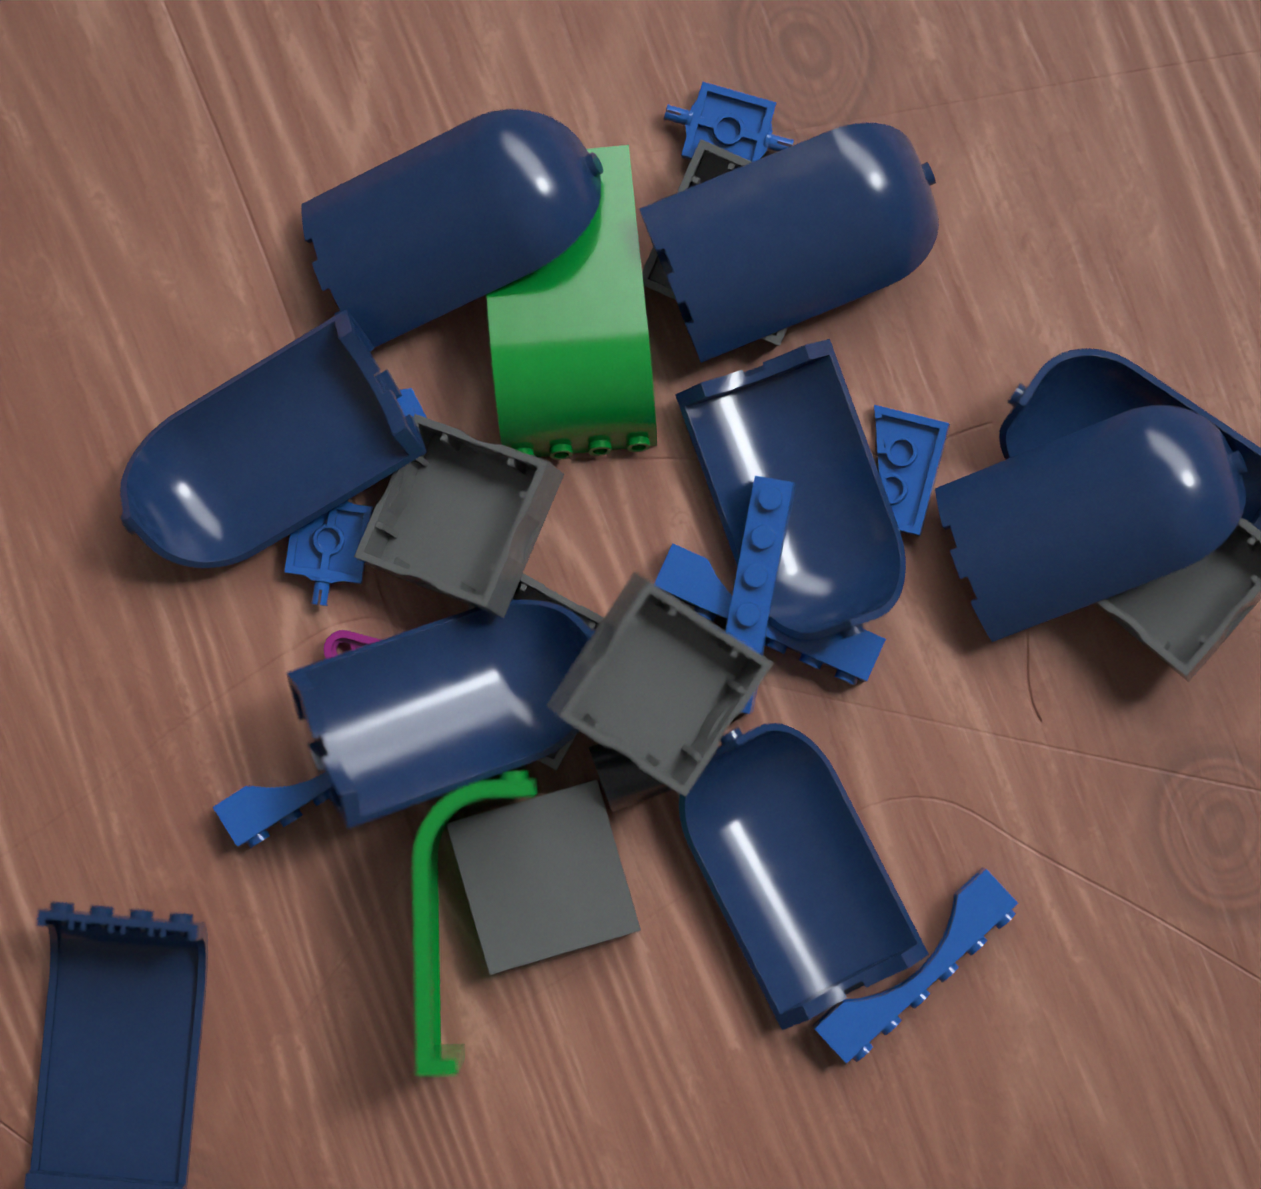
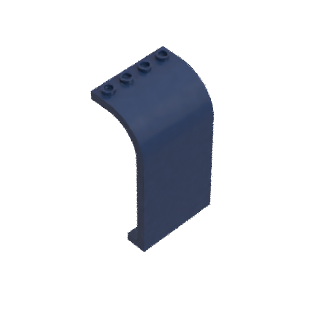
(119, 1049)

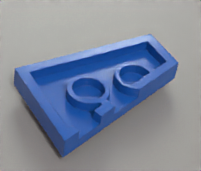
(908, 463)

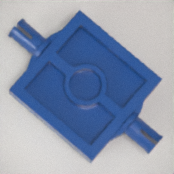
(728, 121)
(327, 548)

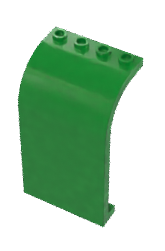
(577, 340)
(431, 1055)

